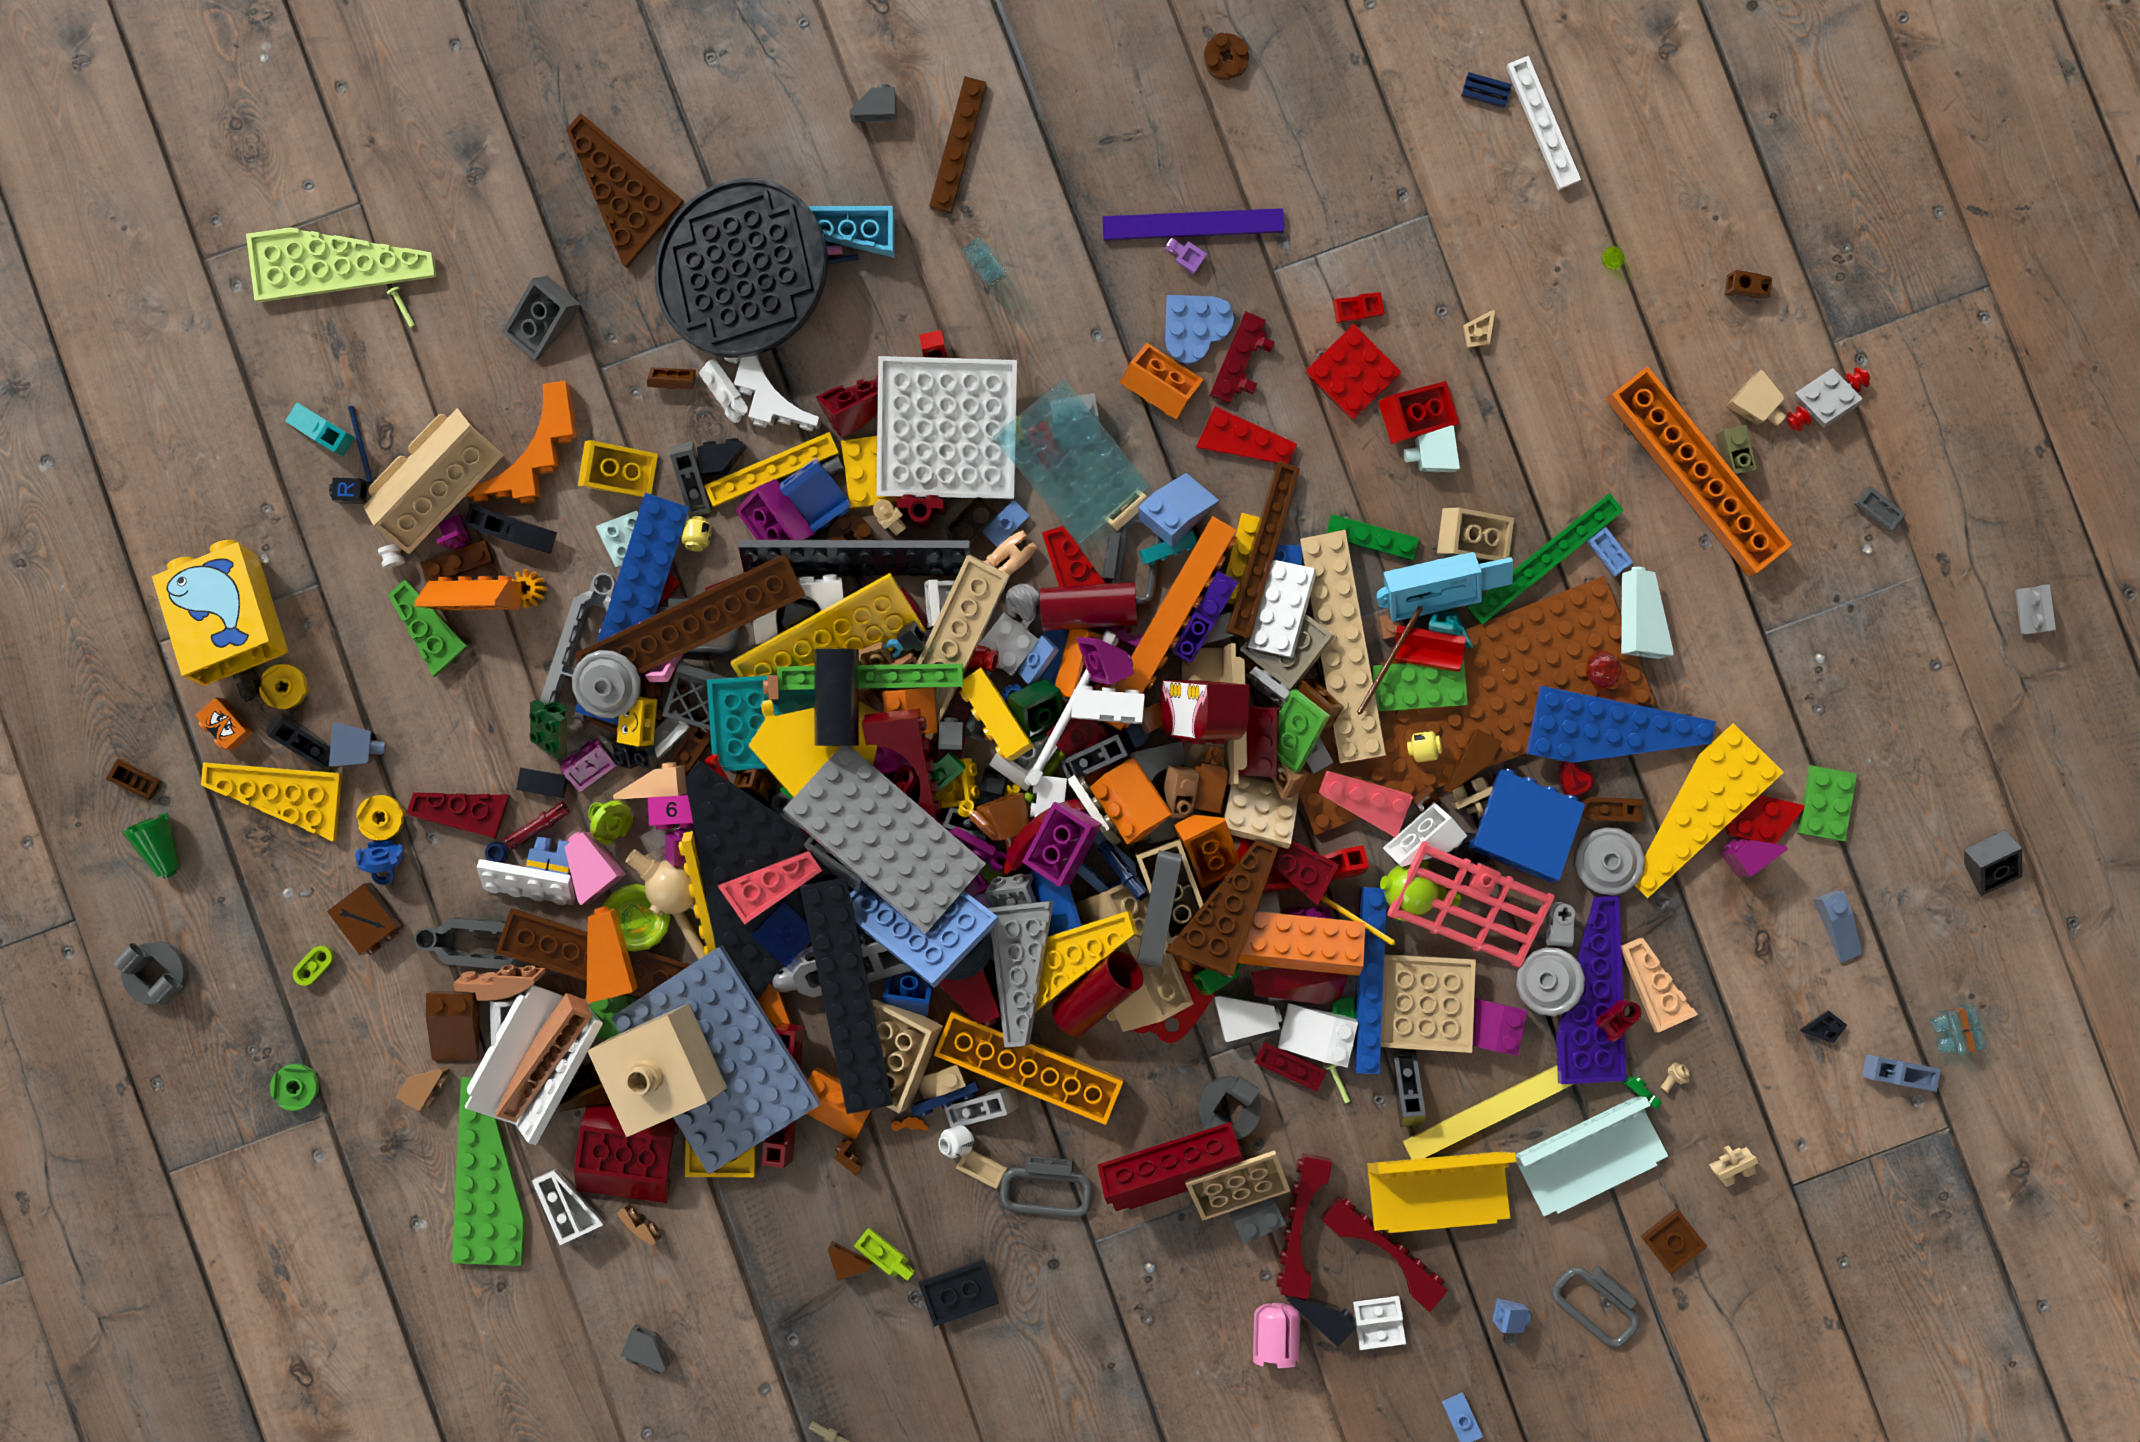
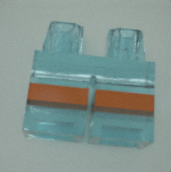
(983, 263)
(1960, 1030)

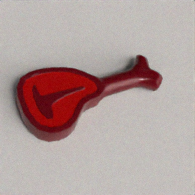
(1574, 779)

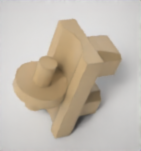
(888, 516)
(1481, 790)
(1732, 1163)

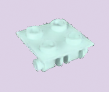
(617, 535)

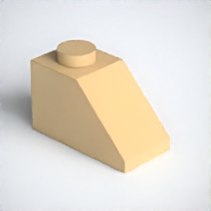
(942, 1081)

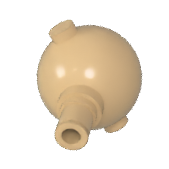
(664, 884)

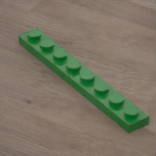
(1547, 557)

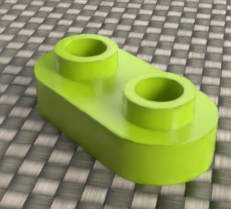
(314, 964)

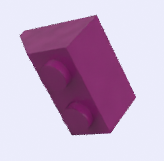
(1104, 661)
(1750, 856)

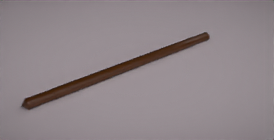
(1390, 659)

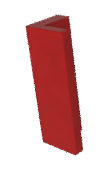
(1431, 649)

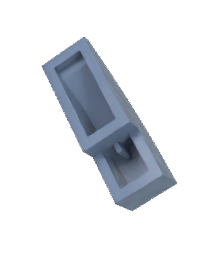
(1901, 1073)

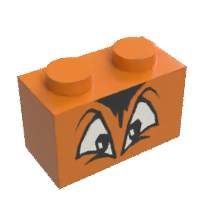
(224, 724)

